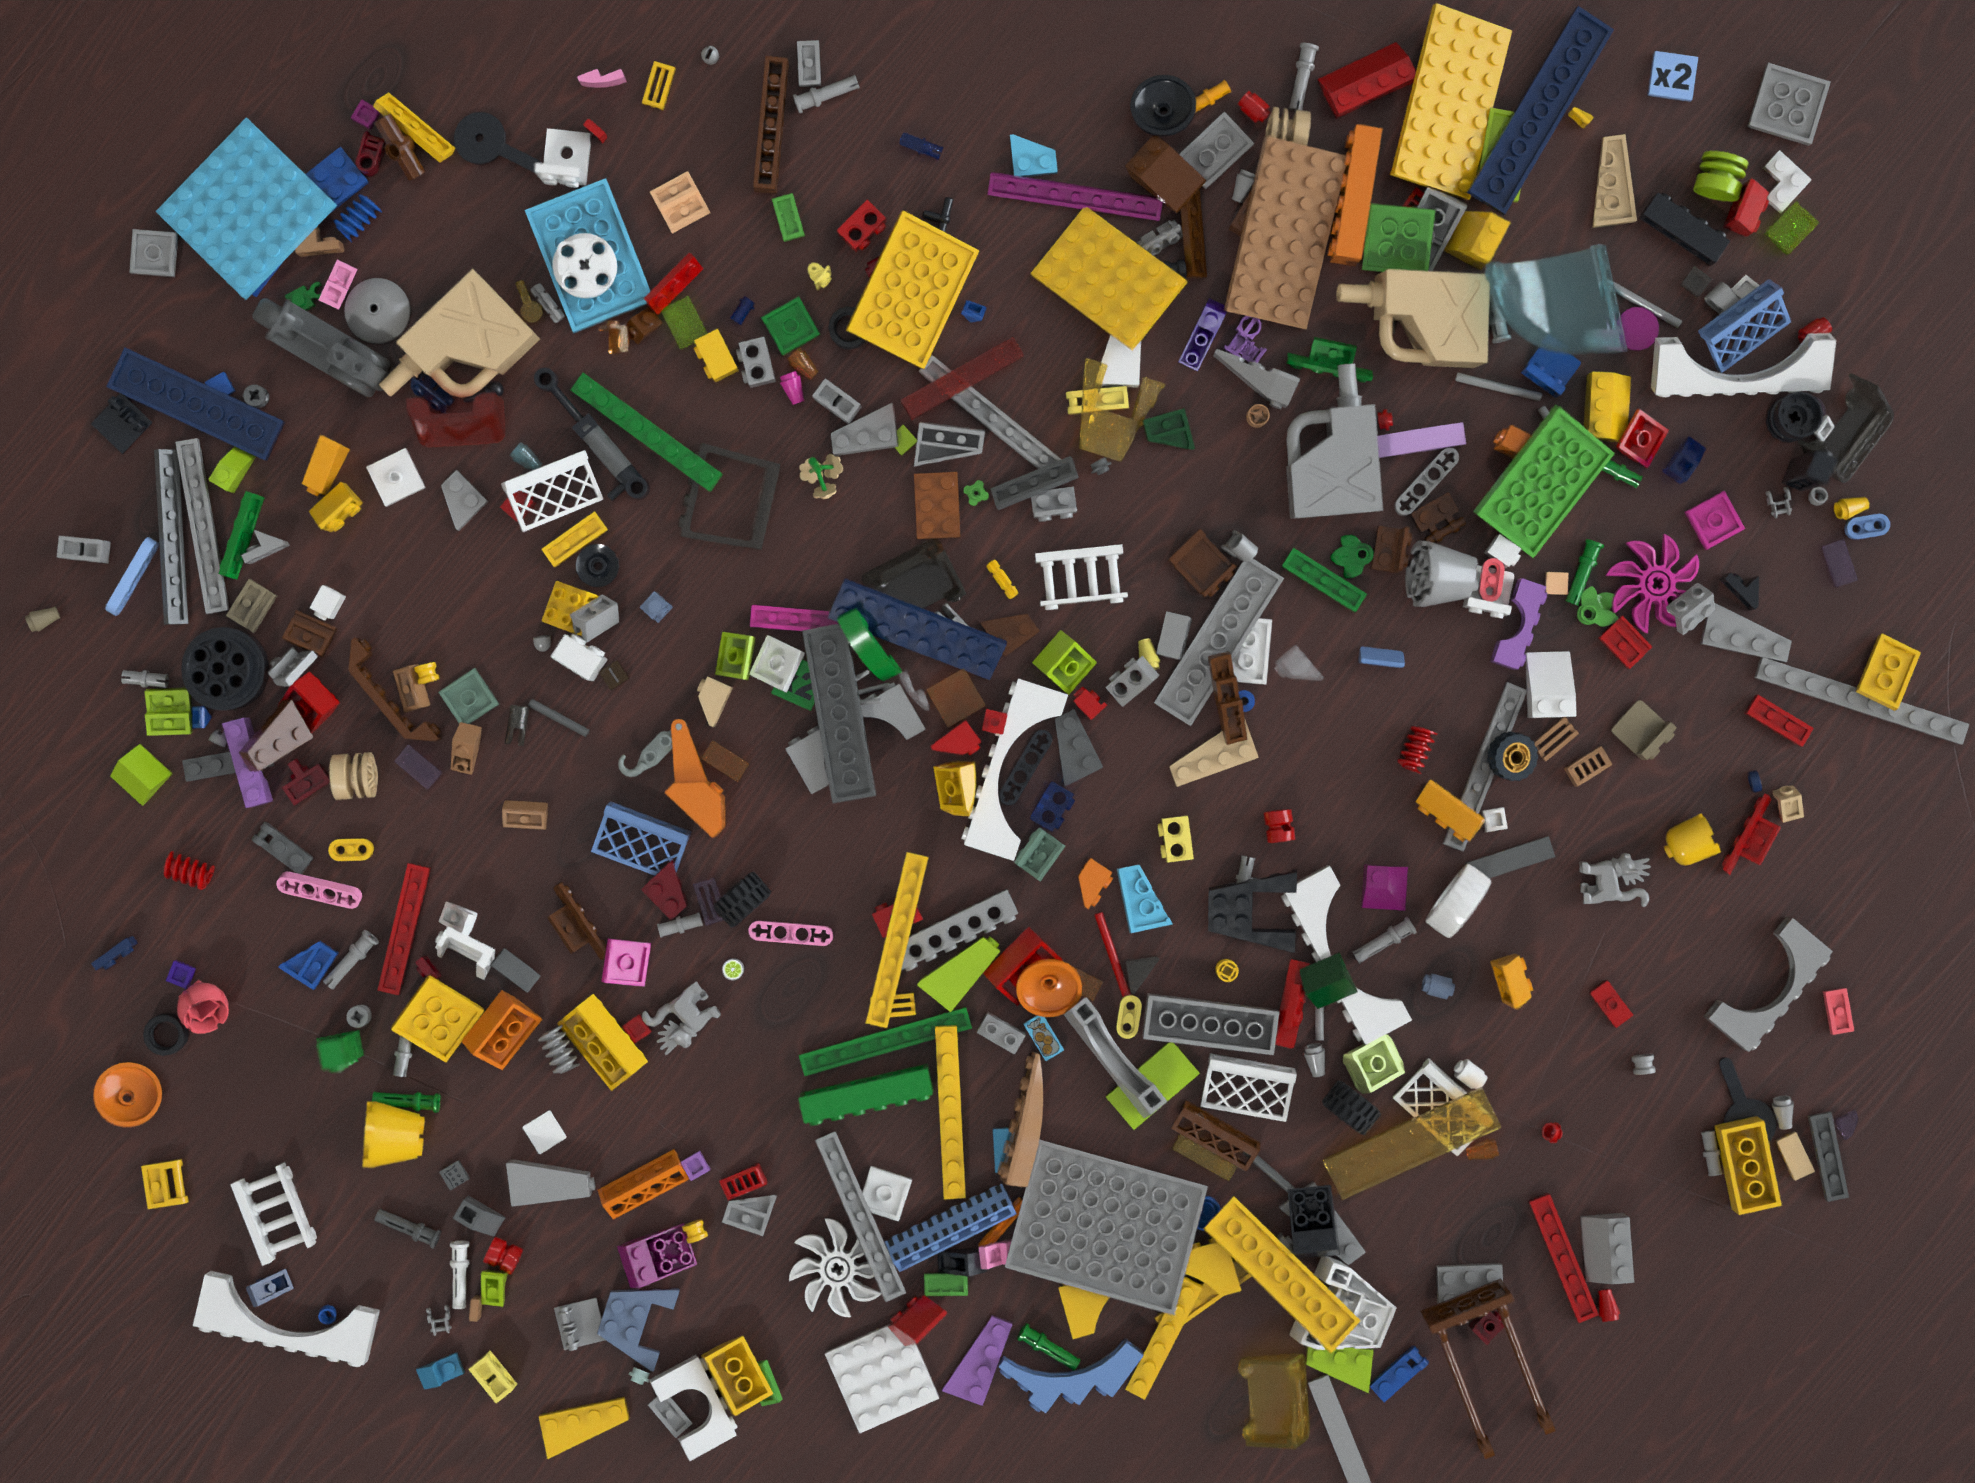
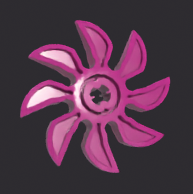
(1645, 580)

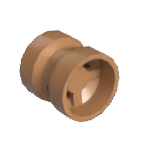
(1260, 414)

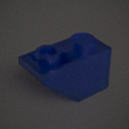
(1685, 460)

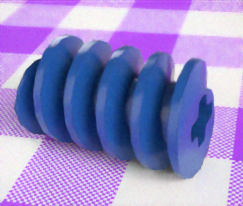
(356, 217)

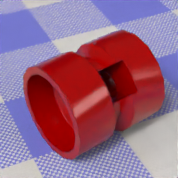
(1279, 825)
(503, 1255)

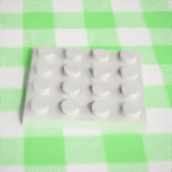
(880, 1377)

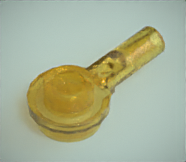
(530, 310)

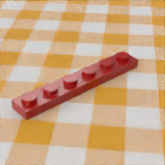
(404, 929)
(1563, 1258)

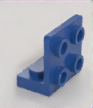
(1551, 370)

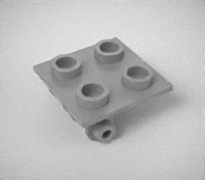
(579, 1323)

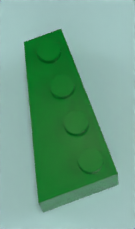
(340, 1050)

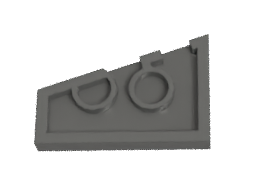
(1075, 748)

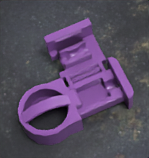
(1243, 345)

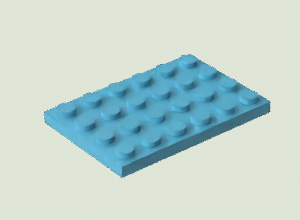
(596, 213)

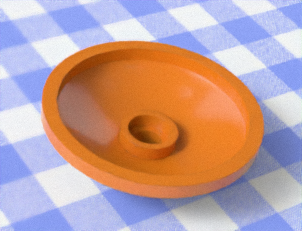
(1049, 997)
(131, 1081)

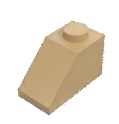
(713, 698)

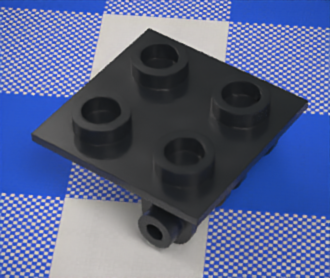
(121, 422)

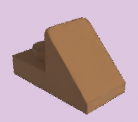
(313, 246)

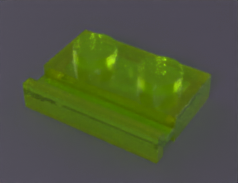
(1791, 228)
(684, 322)

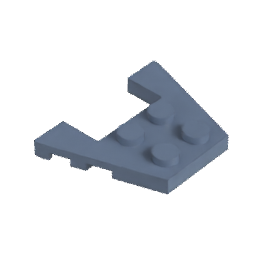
(626, 1318)

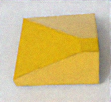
(1580, 117)

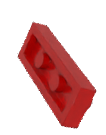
(673, 283)
(1779, 720)

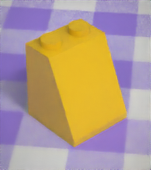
(1477, 238)

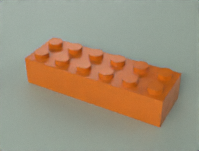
(1355, 196)

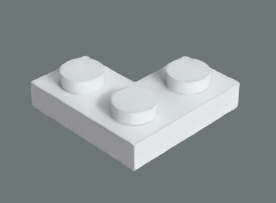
(1790, 181)

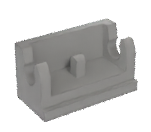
(595, 617)
(1174, 635)

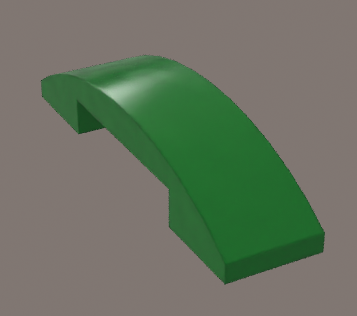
(866, 646)

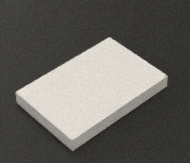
(1251, 660)

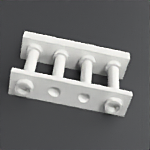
(1068, 559)
(259, 1230)

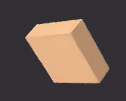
(1556, 583)

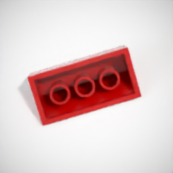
(1367, 79)

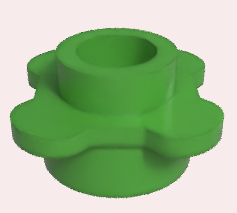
(974, 499)

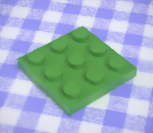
(1398, 238)

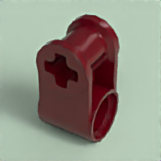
(370, 149)

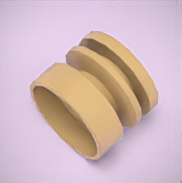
(1291, 130)
(359, 775)

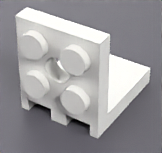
(565, 171)

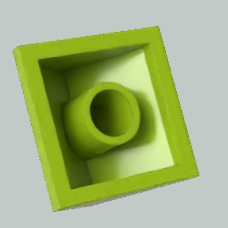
(735, 655)
(140, 774)

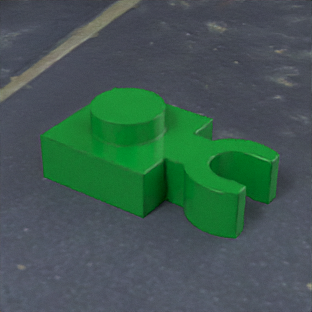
(304, 297)

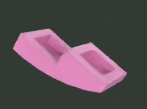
(594, 79)
(338, 284)
(994, 1254)

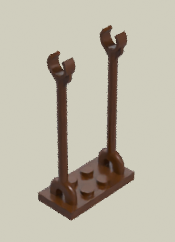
(1458, 1312)

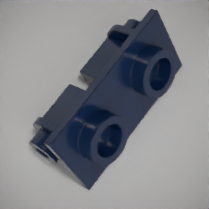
(424, 387)

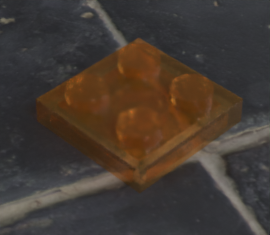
(956, 697)

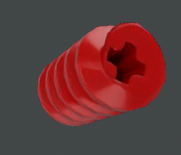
(1416, 748)
(187, 872)

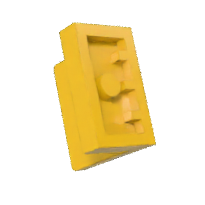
(563, 602)

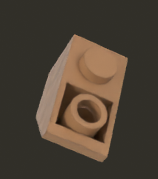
(465, 748)

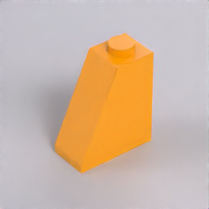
(324, 466)

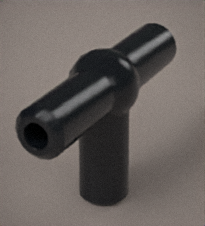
(943, 218)

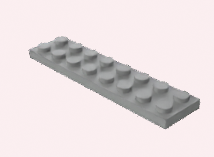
(1222, 632)

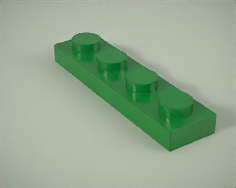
(241, 535)
(1324, 580)

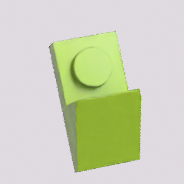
(493, 1287)

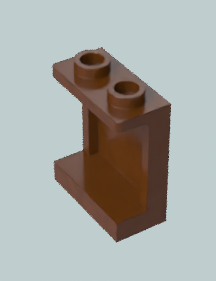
(1202, 564)

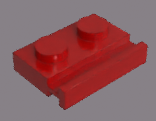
(1625, 642)

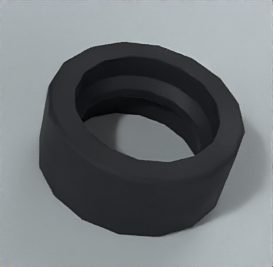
(833, 332)
(149, 1036)

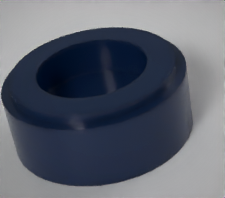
(1754, 781)

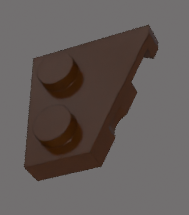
(1013, 629)

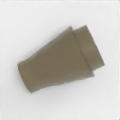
(42, 618)

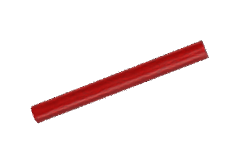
(1112, 954)

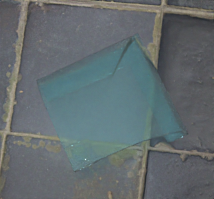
(1561, 302)

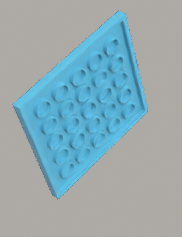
(246, 208)

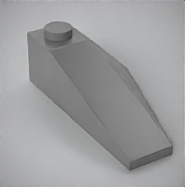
(1447, 216)

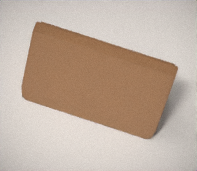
(411, 694)
(525, 814)

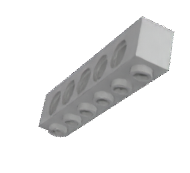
(1007, 914)

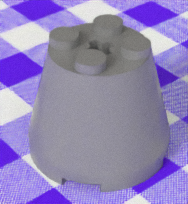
(1439, 575)

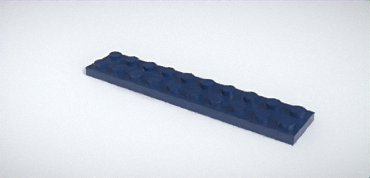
(1540, 110)

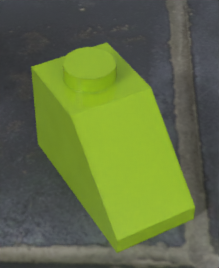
(232, 469)

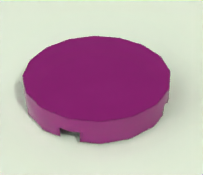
(1639, 328)

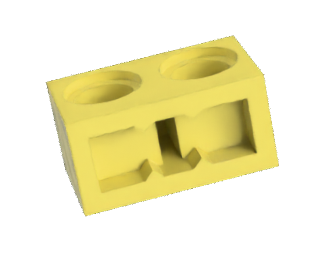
(1183, 838)
(493, 1376)

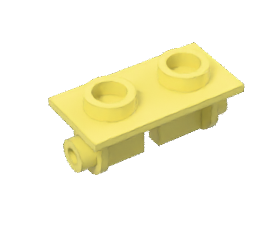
(819, 275)

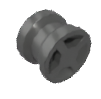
(260, 399)

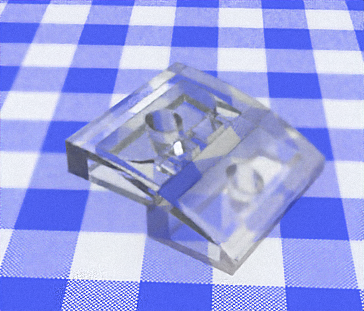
(918, 696)

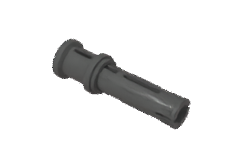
(417, 1231)

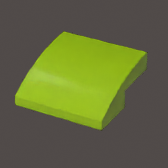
(168, 711)

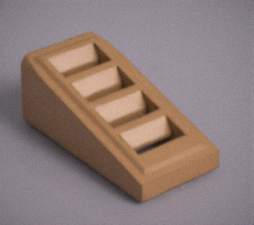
(1585, 759)

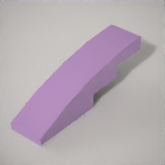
(1421, 440)

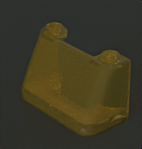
(1276, 1400)

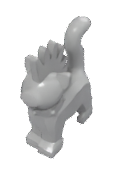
(1607, 881)
(687, 1011)

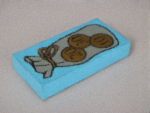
(1043, 1037)

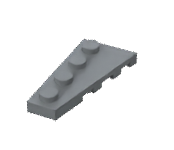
(1735, 633)

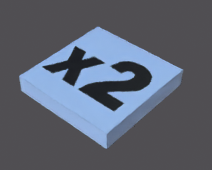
(1672, 76)

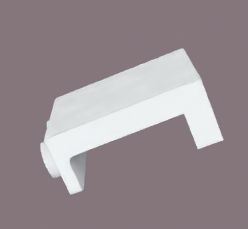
(468, 947)

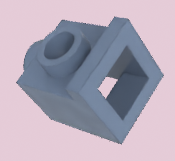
(656, 607)

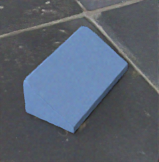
(1381, 657)

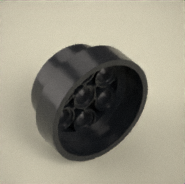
(253, 670)

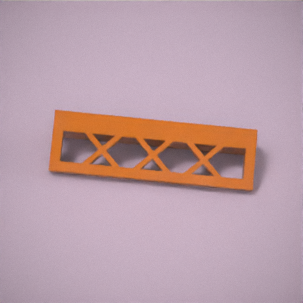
(640, 1182)

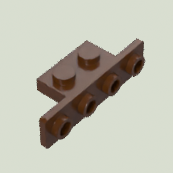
(573, 925)

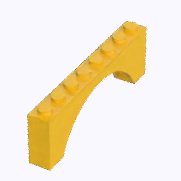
(1206, 1262)

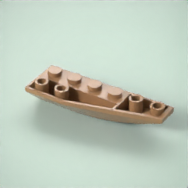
(1025, 1127)

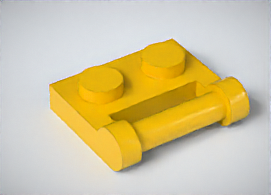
(157, 1184)

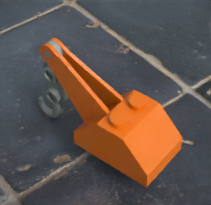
(691, 789)

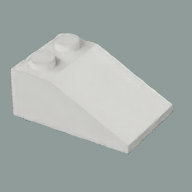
(1550, 685)

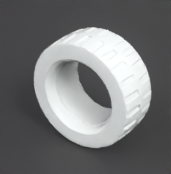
(1458, 900)

